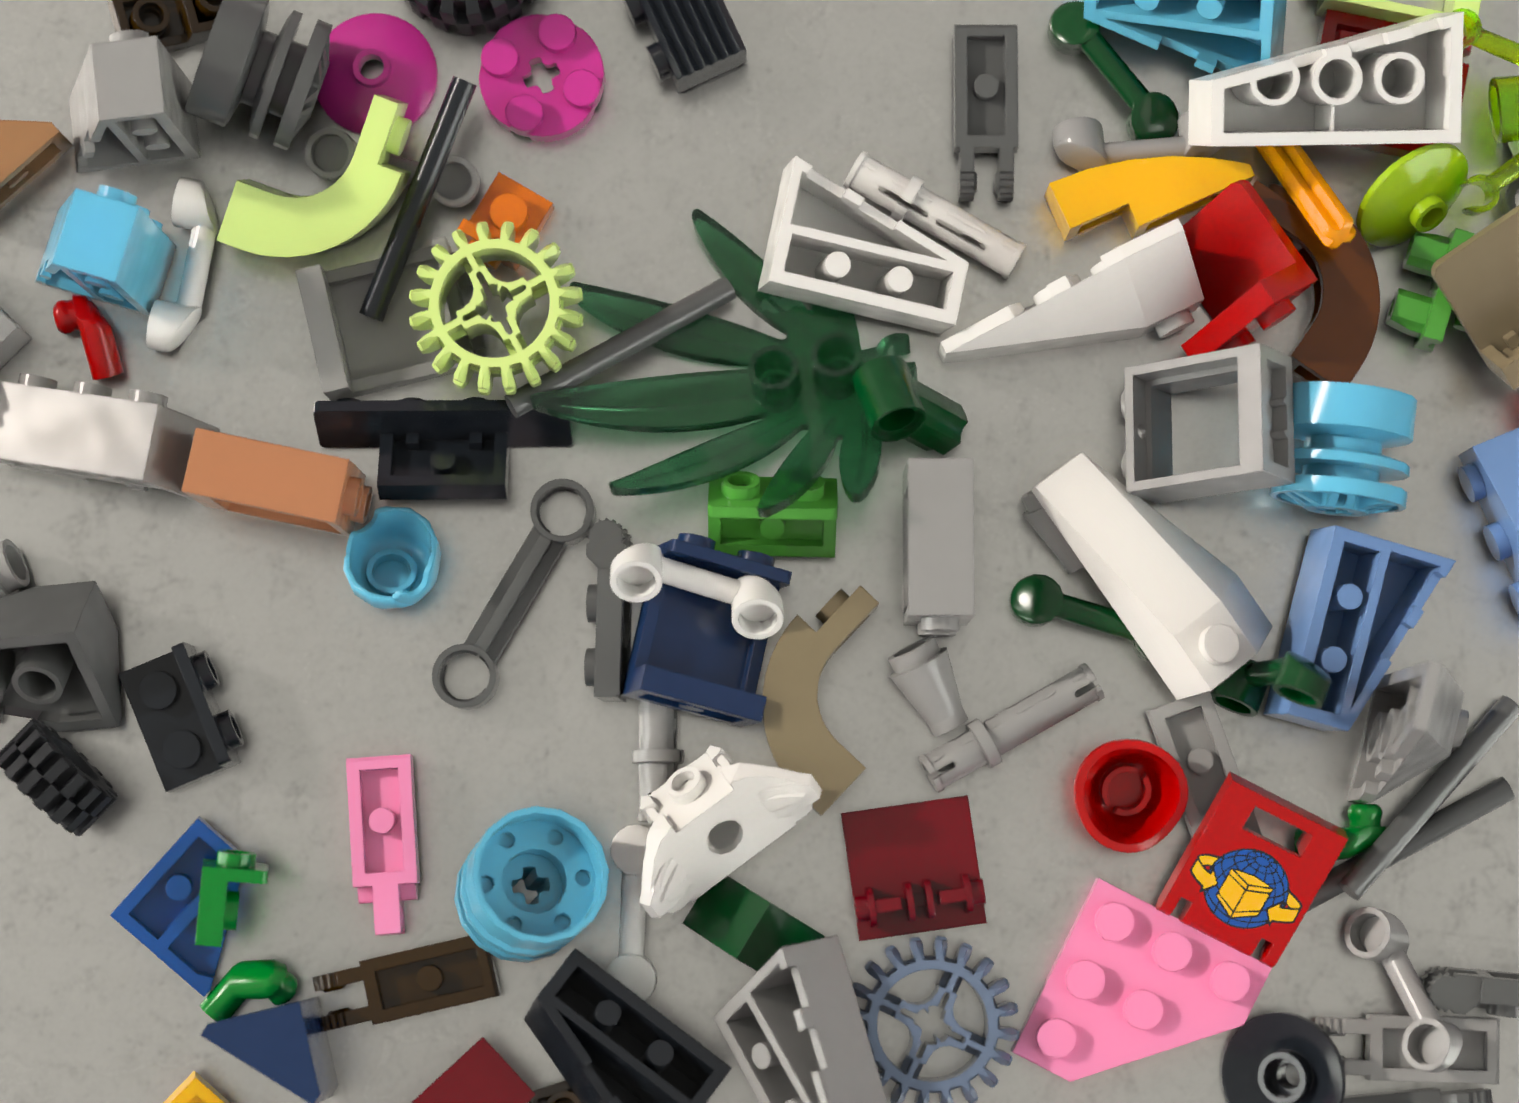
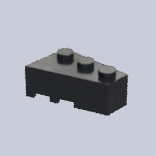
(616, 1043)

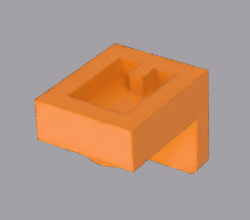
(507, 202)

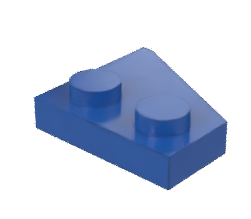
(166, 903)

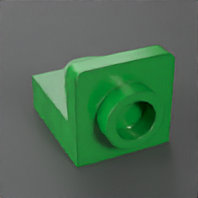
(218, 905)

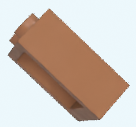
(276, 482)

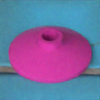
(407, 74)

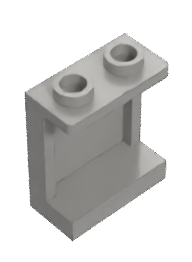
(369, 355)

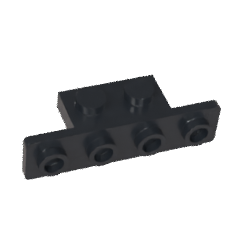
(437, 444)

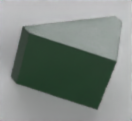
(745, 923)

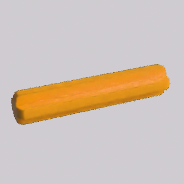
(1310, 193)

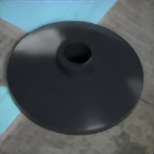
(1264, 1048)

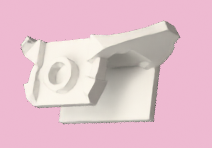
(713, 822)

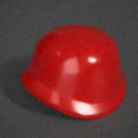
(1130, 794)

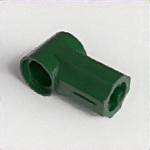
(905, 408)

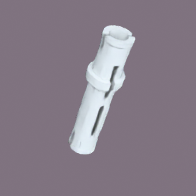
(933, 214)

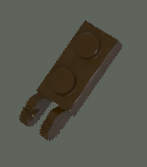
(414, 982)

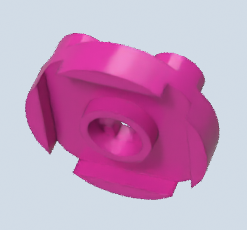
(557, 44)

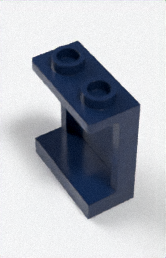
(687, 645)

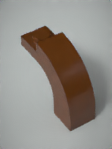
(1342, 298)

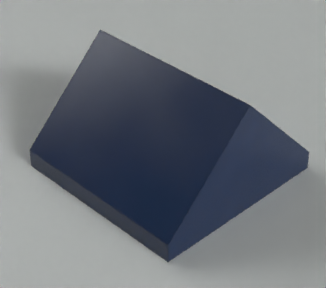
(283, 1045)

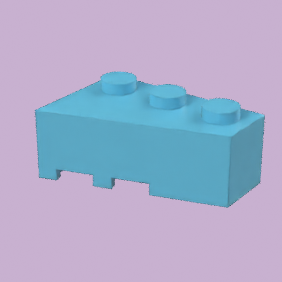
(1211, 31)
(107, 250)

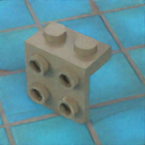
(1483, 292)

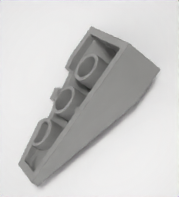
(1408, 729)

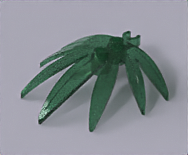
(787, 384)

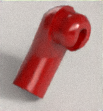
(95, 334)

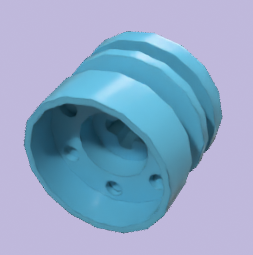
(1343, 446)
(554, 858)

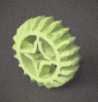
(523, 293)

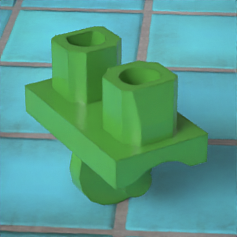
(1419, 314)

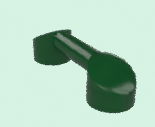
(1151, 113)
(1040, 600)
(1291, 678)

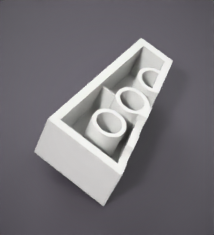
(1355, 90)

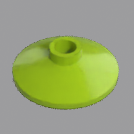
(1412, 194)

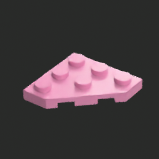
(1133, 988)

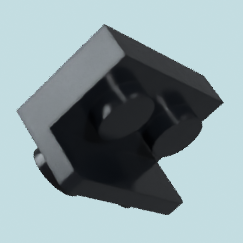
(181, 716)

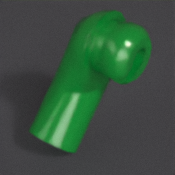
(1362, 830)
(250, 981)

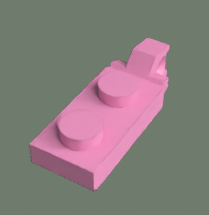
(384, 836)

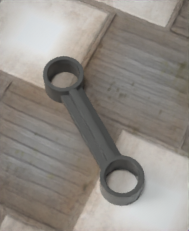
(514, 594)

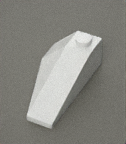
(1130, 294)
(1164, 586)

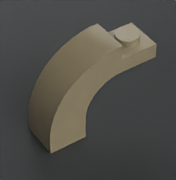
(791, 710)

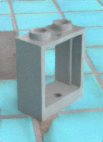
(1264, 423)
(938, 545)

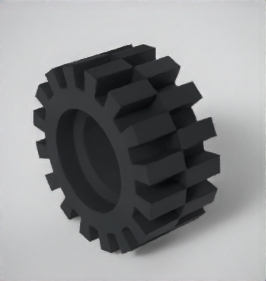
(56, 777)

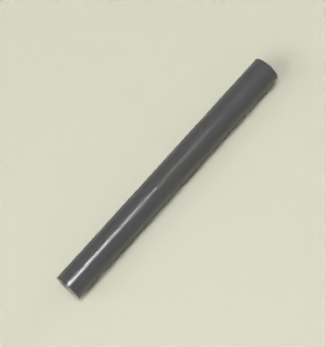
(626, 343)
(1429, 798)
(1437, 827)

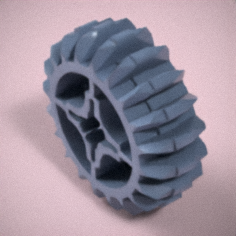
(982, 1047)

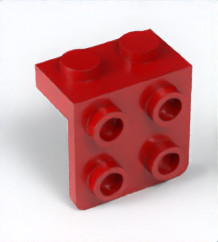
(1243, 267)

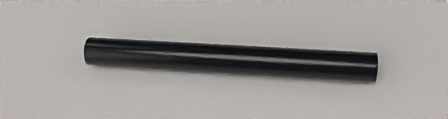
(418, 198)

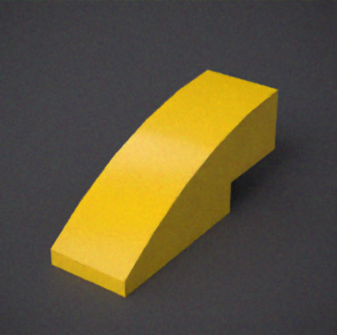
(1139, 191)

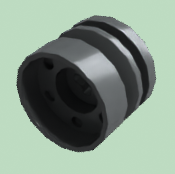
(259, 70)

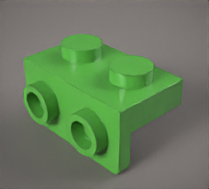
(799, 530)

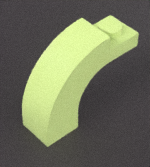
(295, 225)

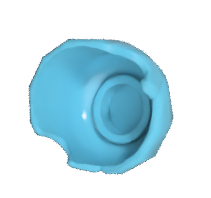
(393, 558)

